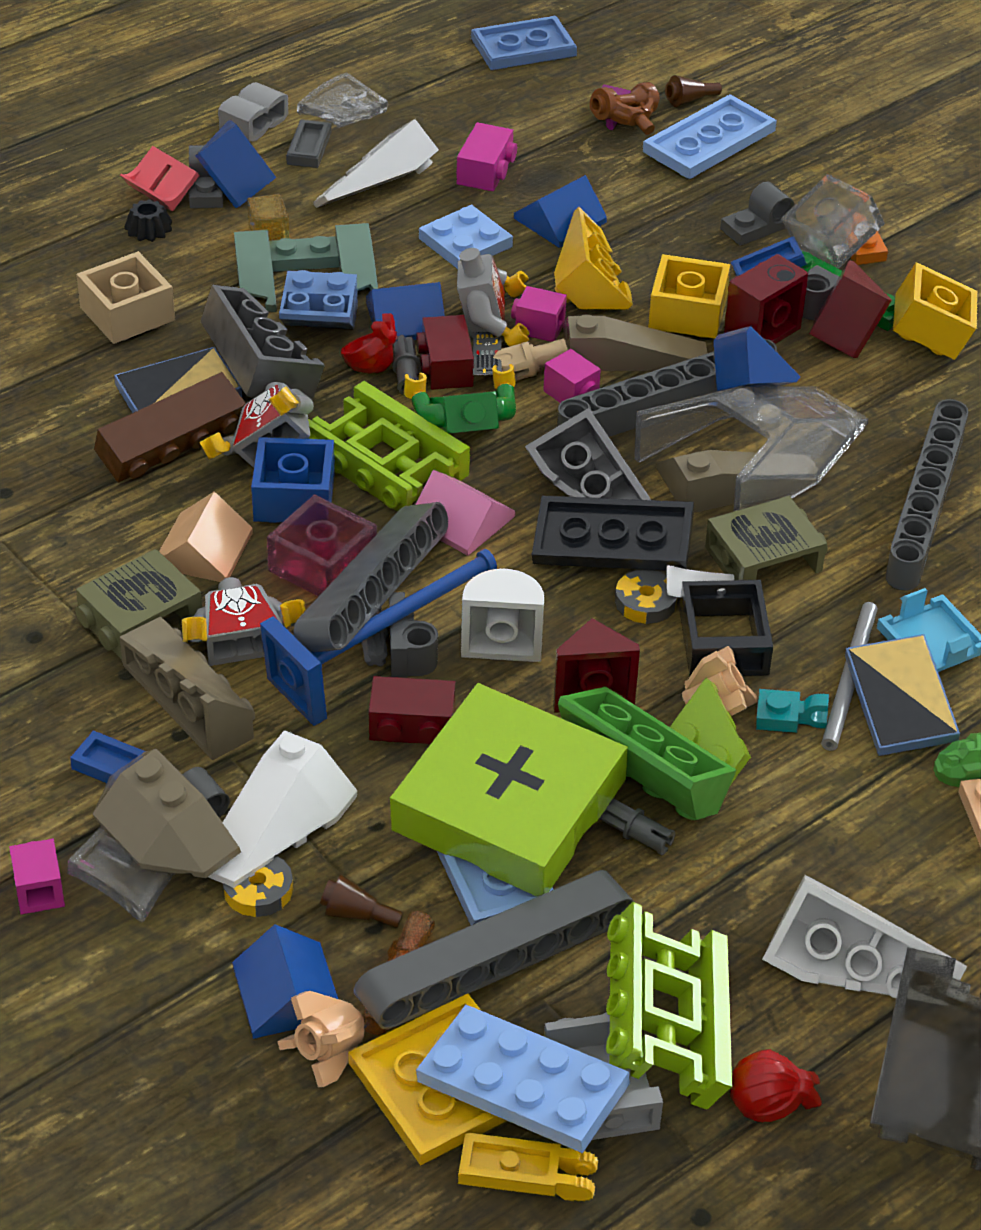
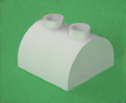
(502, 616)

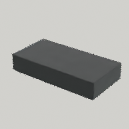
(309, 143)

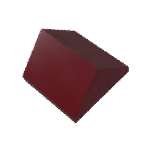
(850, 311)
(595, 660)

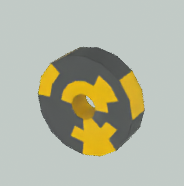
(644, 597)
(264, 898)

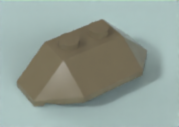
(163, 819)

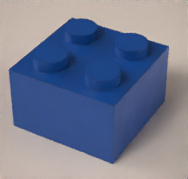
(289, 475)

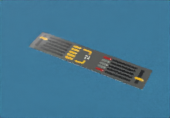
(484, 348)

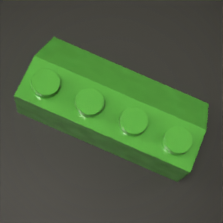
(656, 754)

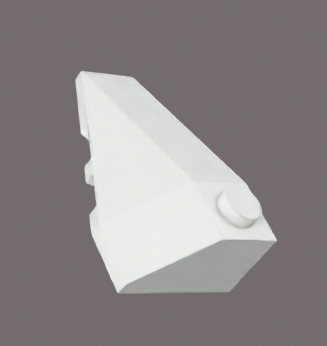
(391, 159)
(282, 803)
(841, 942)

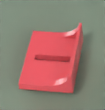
(152, 170)

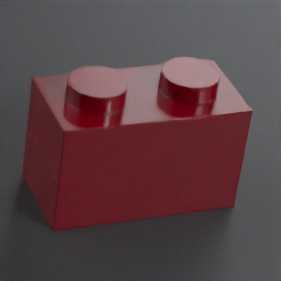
(446, 352)
(409, 709)

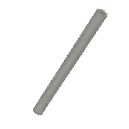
(846, 685)

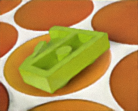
(712, 727)

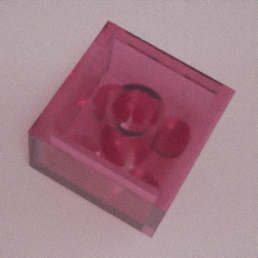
(317, 544)

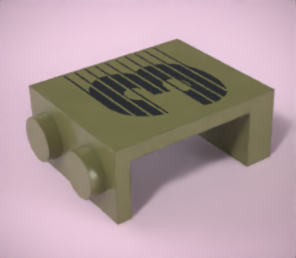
(763, 537)
(134, 597)

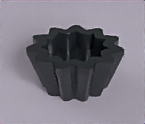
(148, 221)

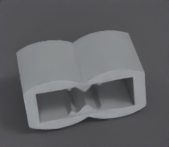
(254, 110)

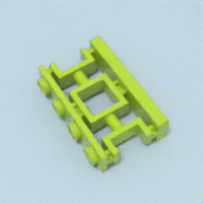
(398, 428)
(702, 1005)

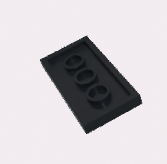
(613, 533)

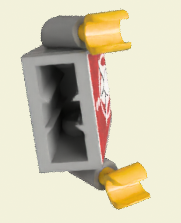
(483, 296)
(273, 414)
(233, 621)

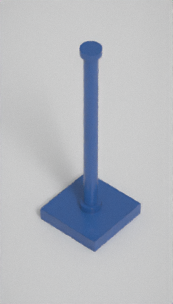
(299, 672)

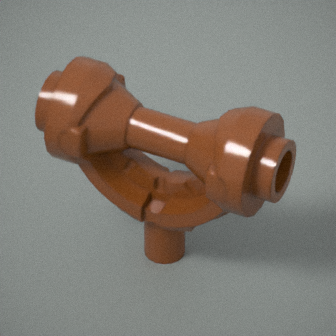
(627, 108)

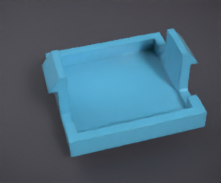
(947, 631)

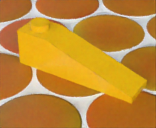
(587, 270)

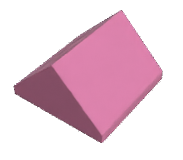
(470, 513)

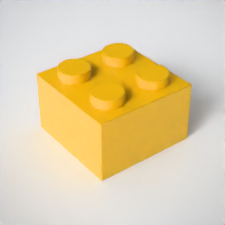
(689, 296)
(935, 311)

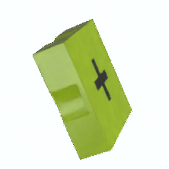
(509, 789)

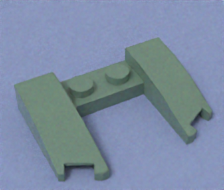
(258, 258)

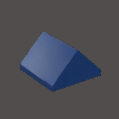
(235, 164)
(553, 212)
(407, 306)
(748, 360)
(273, 972)

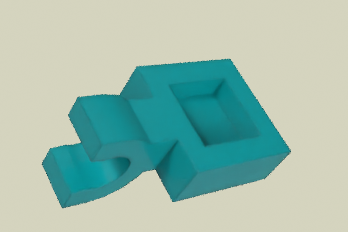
(784, 710)

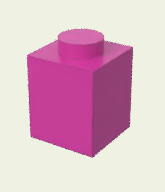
(540, 312)
(570, 376)
(37, 876)

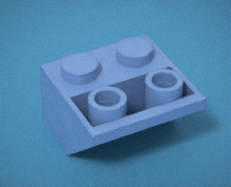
(319, 299)

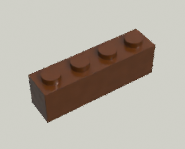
(169, 427)

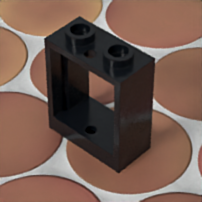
(740, 597)

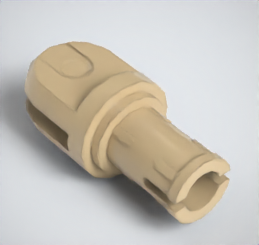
(529, 359)

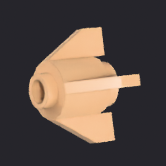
(721, 670)
(326, 1033)

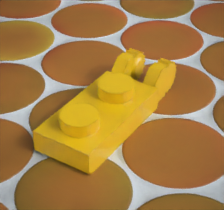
(526, 1167)

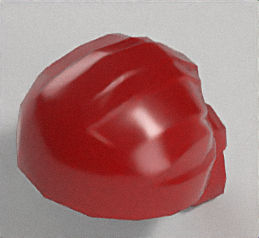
(374, 350)
(772, 1087)

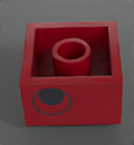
(768, 299)

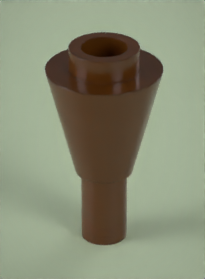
(684, 90)
(350, 901)

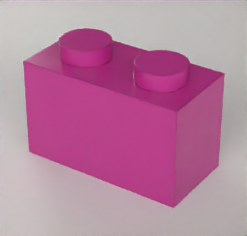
(485, 156)

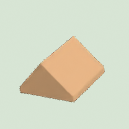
(207, 539)

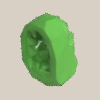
(960, 761)

